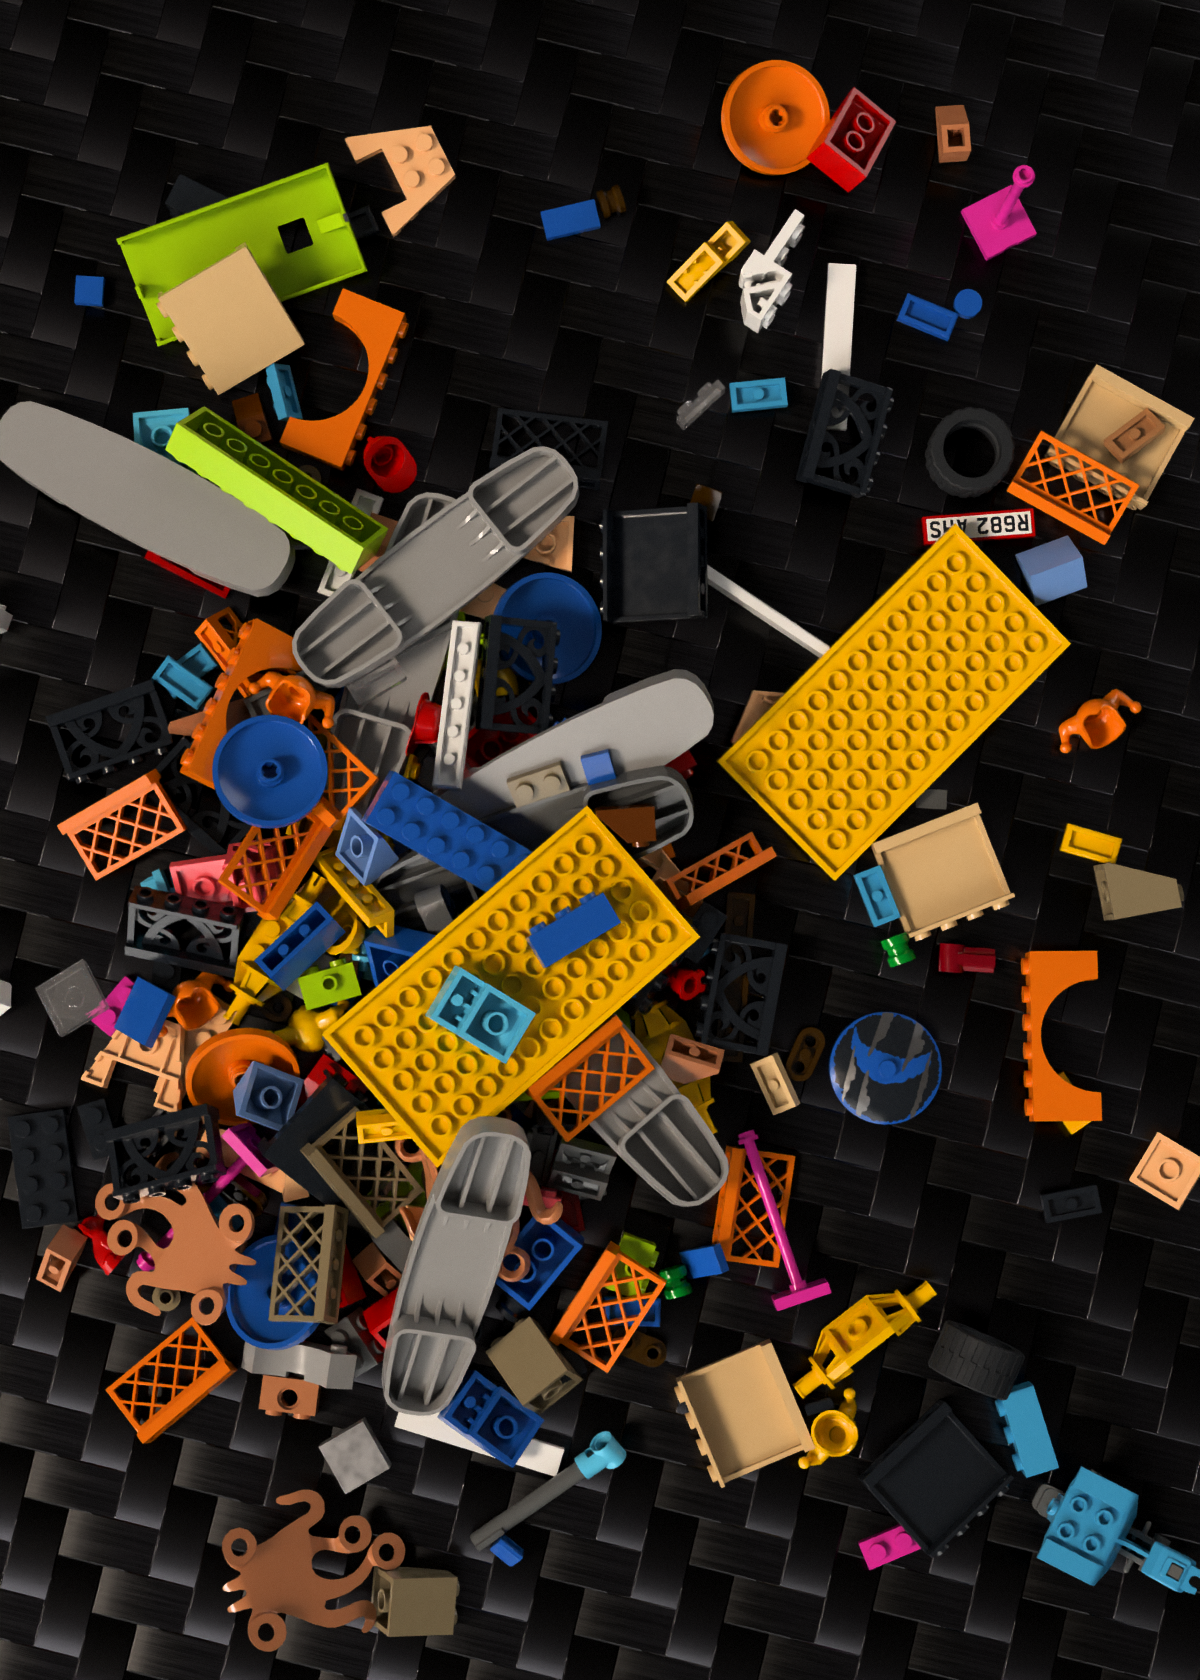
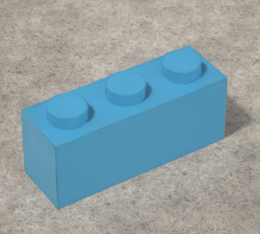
(1027, 1431)

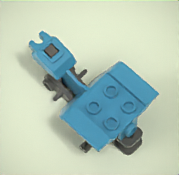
(1093, 1525)

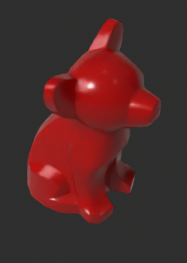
(686, 981)
(93, 1228)

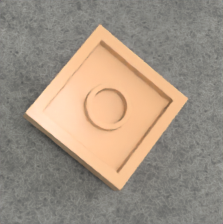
(1167, 1171)

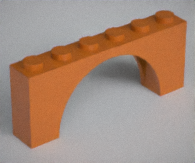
(334, 438)
(259, 649)
(1049, 1094)

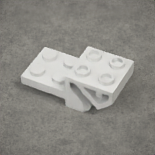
(764, 278)

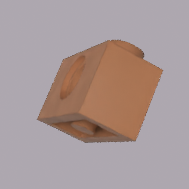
(274, 1403)

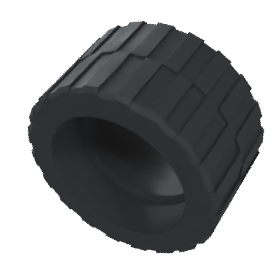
(993, 429)
(976, 1360)

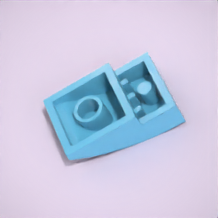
(155, 428)
(480, 1014)

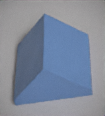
(1052, 570)
(363, 849)
(267, 1095)

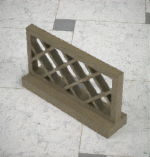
(348, 1192)
(329, 1260)

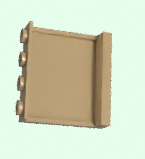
(230, 320)
(1100, 410)
(942, 872)
(743, 1412)

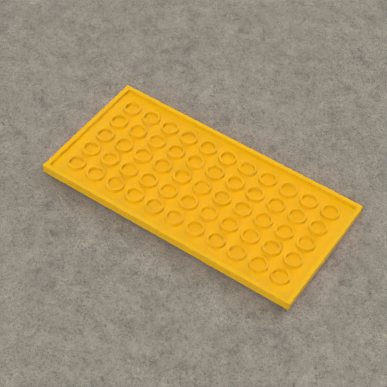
(894, 702)
(440, 1080)

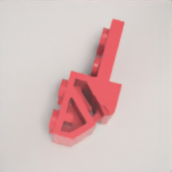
(200, 876)

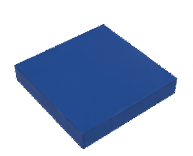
(144, 1012)

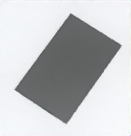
(932, 799)

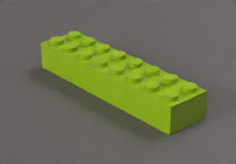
(276, 489)

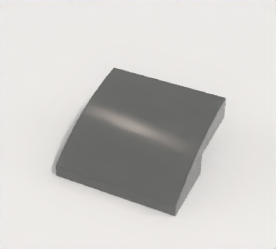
(581, 1168)

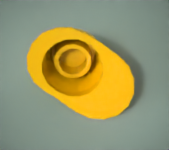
(348, 920)

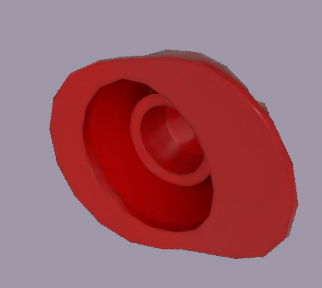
(389, 463)
(425, 725)

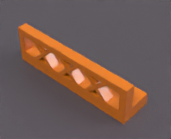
(221, 641)
(726, 877)

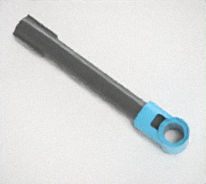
(602, 1453)

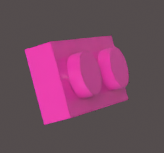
(116, 1002)
(887, 1546)

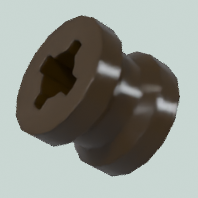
(611, 201)

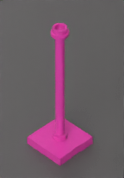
(1000, 218)
(244, 1142)
(799, 1289)

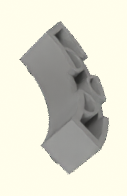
(315, 1362)

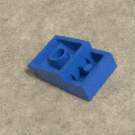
(491, 1418)

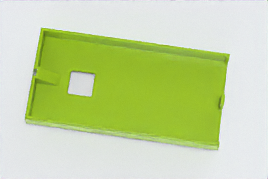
(191, 242)

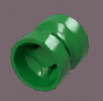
(898, 949)
(676, 1281)

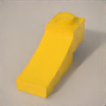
(708, 260)

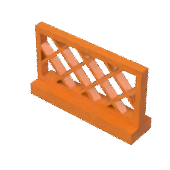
(1061, 509)
(118, 801)
(326, 807)
(290, 873)
(579, 1055)
(728, 1206)
(587, 1293)
(186, 1399)

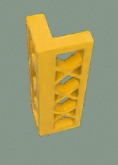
(363, 899)
(378, 1127)

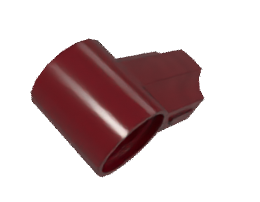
(960, 958)

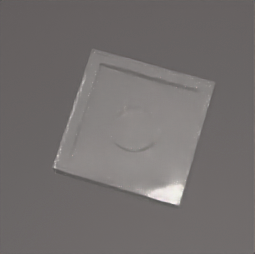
(72, 998)

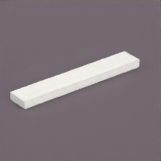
(839, 326)
(766, 613)
(457, 705)
(537, 1456)

